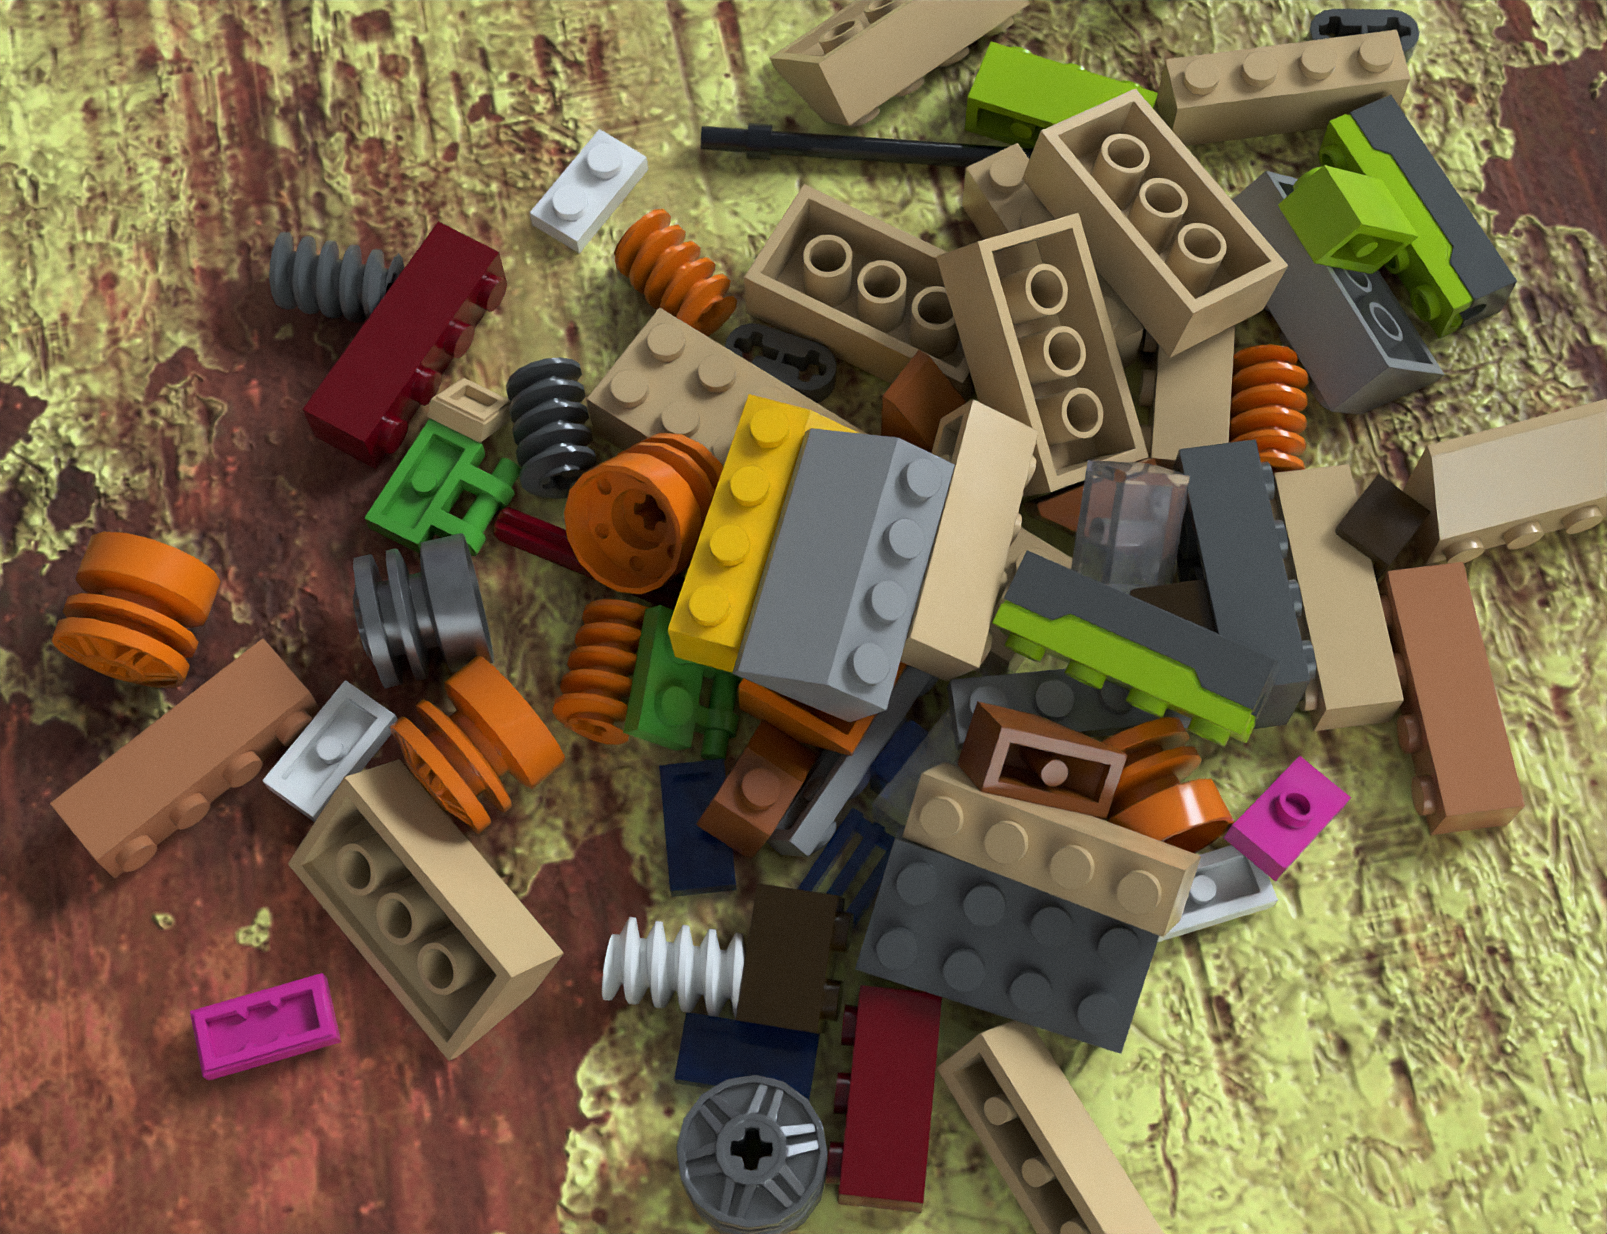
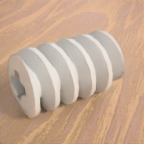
(674, 968)

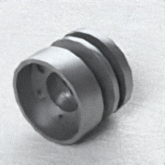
(421, 610)
(783, 1187)

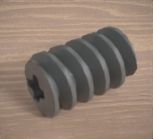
(328, 282)
(550, 426)

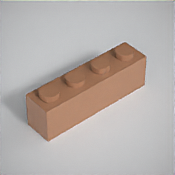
(1449, 702)
(187, 760)

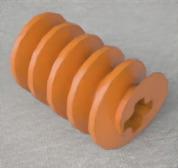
(672, 273)
(1269, 404)
(601, 671)

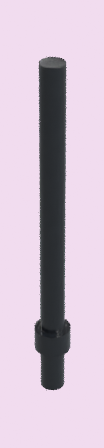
(761, 141)

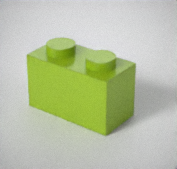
(1346, 219)

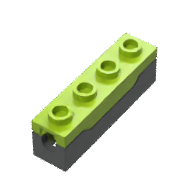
(1452, 265)
(1136, 647)

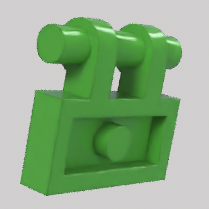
(429, 483)
(667, 695)

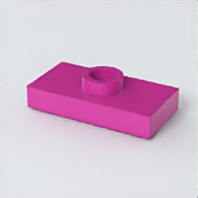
(1287, 818)
(265, 1026)

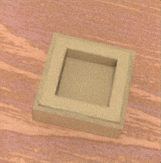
(470, 410)

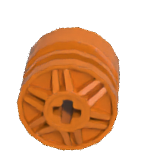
(642, 512)
(136, 610)
(477, 744)
(1151, 790)

